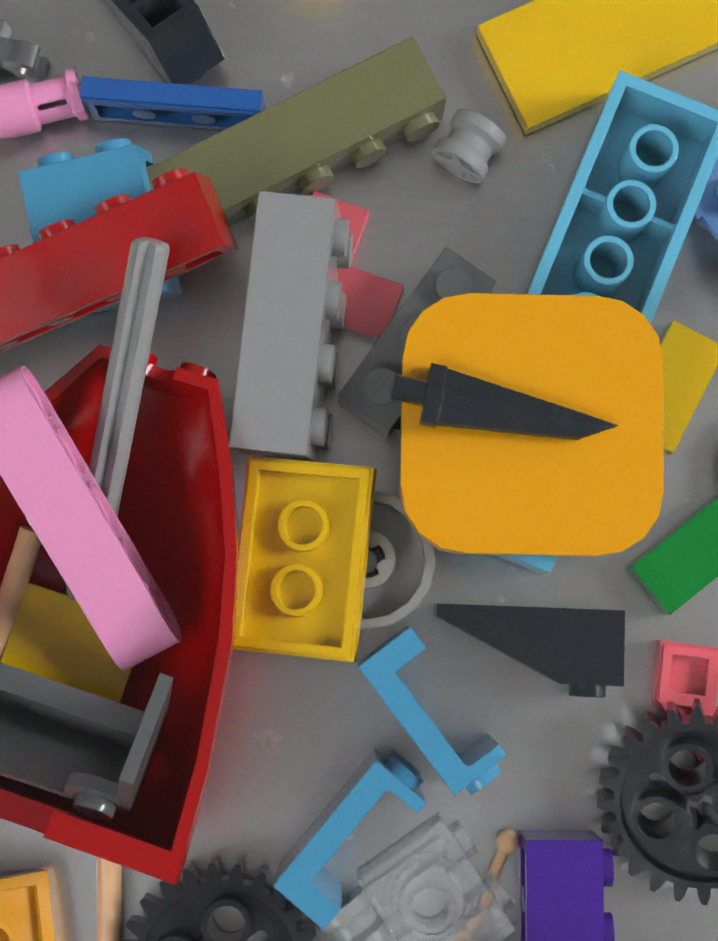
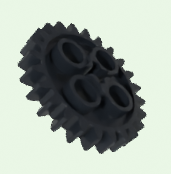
(670, 845)
(189, 909)

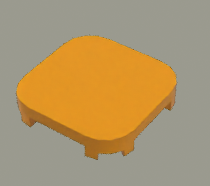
(534, 492)

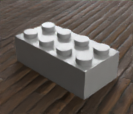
(290, 326)

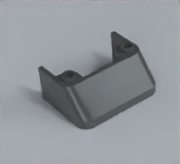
(78, 740)

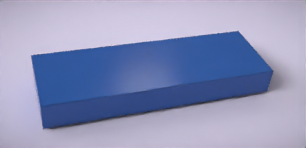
(168, 103)

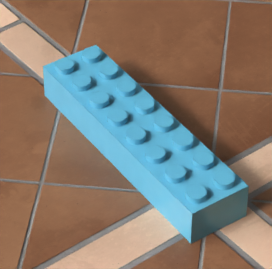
(628, 206)

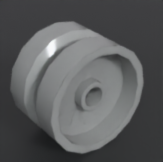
(402, 569)

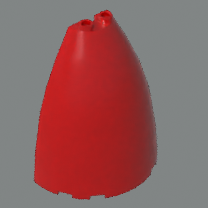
(185, 528)

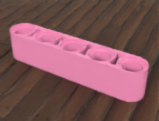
(80, 526)

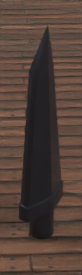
(475, 404)

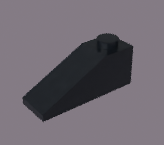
(170, 36)
(558, 643)

